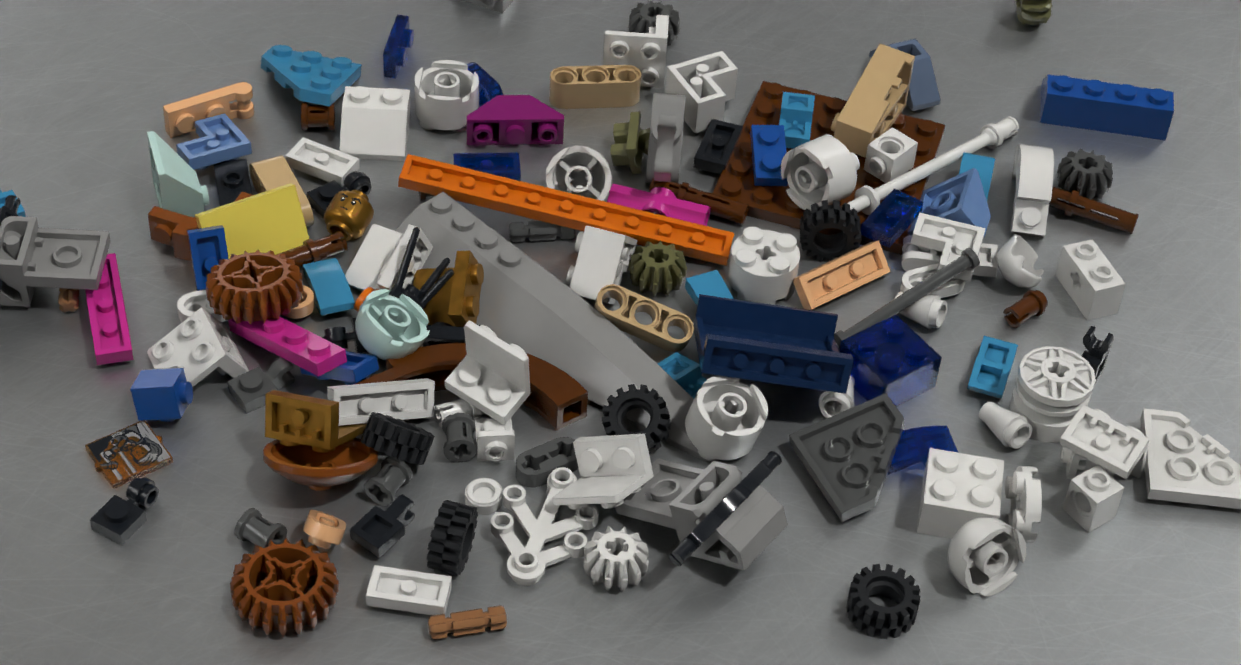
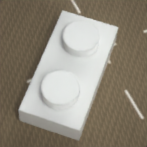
(321, 161)
(408, 590)

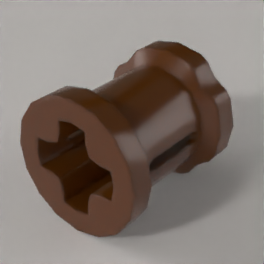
(317, 116)

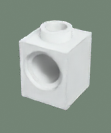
(890, 155)
(1093, 498)

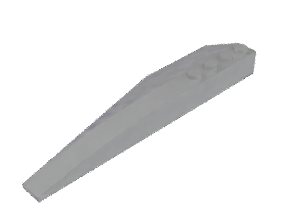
(547, 317)

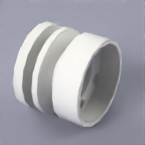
(1051, 390)

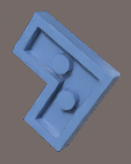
(218, 142)

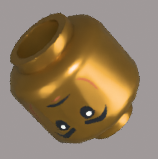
(349, 213)

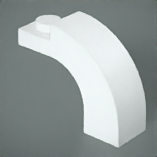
(1034, 182)

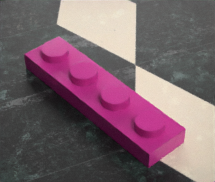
(109, 317)
(292, 344)

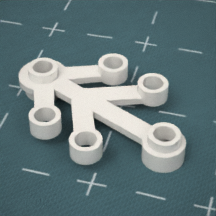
(529, 563)

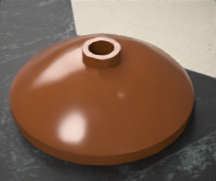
(320, 469)

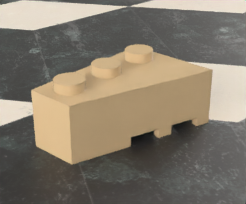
(875, 99)

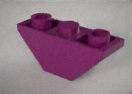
(514, 122)

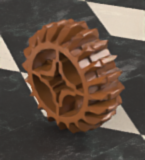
(254, 286)
(284, 577)

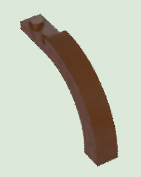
(552, 390)

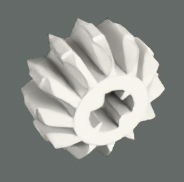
(615, 558)

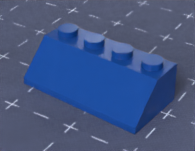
(1106, 107)

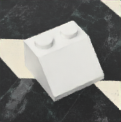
(375, 123)

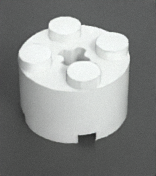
(445, 95)
(820, 172)
(763, 265)
(725, 418)

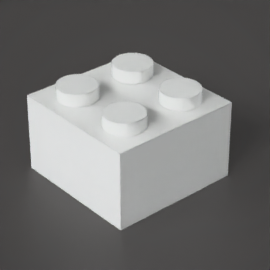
(957, 491)

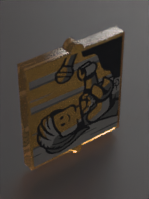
(129, 454)

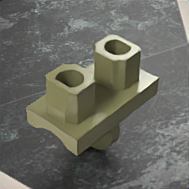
(630, 143)

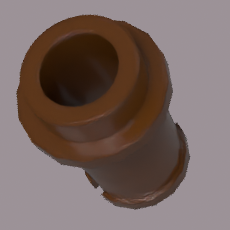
(1032, 304)

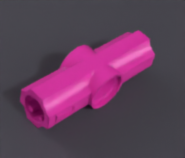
(661, 202)

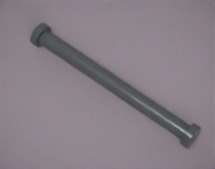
(968, 259)

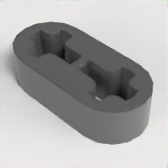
(546, 459)

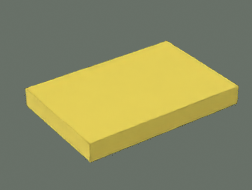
(260, 222)

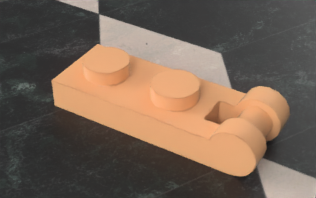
(180, 115)

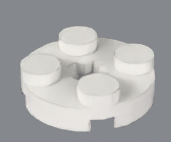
(1025, 501)

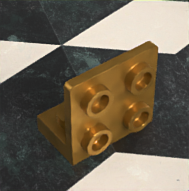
(306, 421)

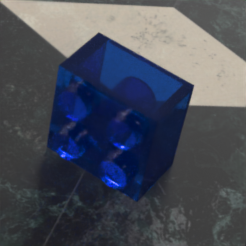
(891, 361)

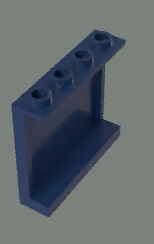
(770, 344)

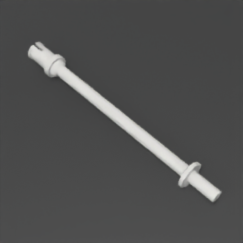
(990, 135)

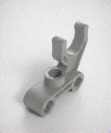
(665, 137)

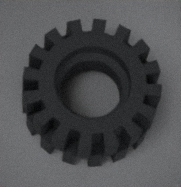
(829, 217)
(642, 399)
(397, 438)
(452, 537)
(884, 584)

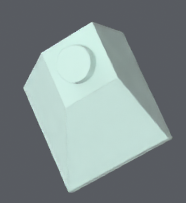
(175, 180)

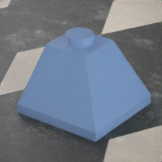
(957, 200)

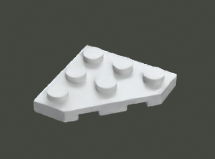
(1186, 464)

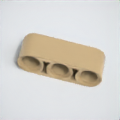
(594, 86)
(275, 173)
(661, 315)

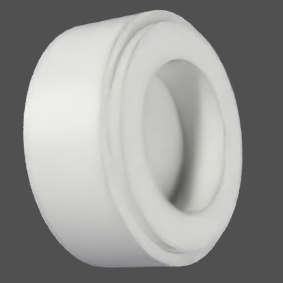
(485, 495)

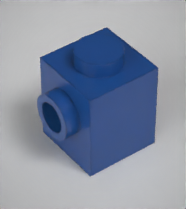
(161, 394)

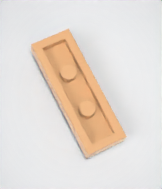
(841, 275)

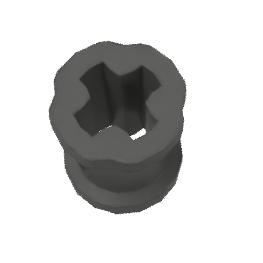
(459, 437)
(388, 480)
(259, 530)

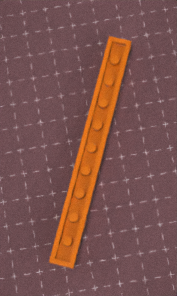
(563, 208)

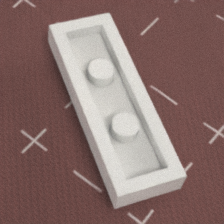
(394, 398)

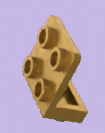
(460, 296)

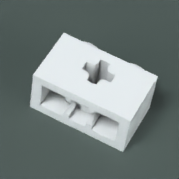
(1090, 279)

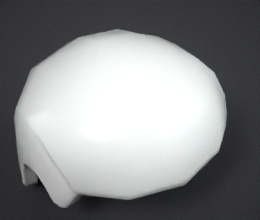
(1017, 263)

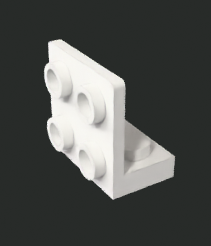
(640, 50)
(381, 258)
(199, 347)
(491, 374)
(1106, 442)
(608, 470)

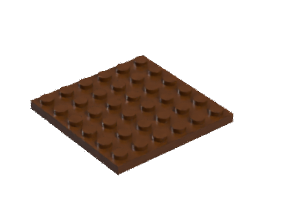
(773, 202)

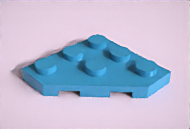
(310, 75)

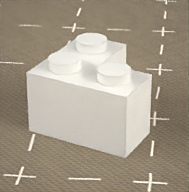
(707, 86)
(600, 261)

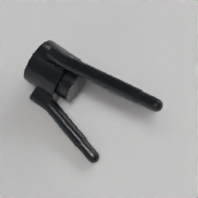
(430, 288)

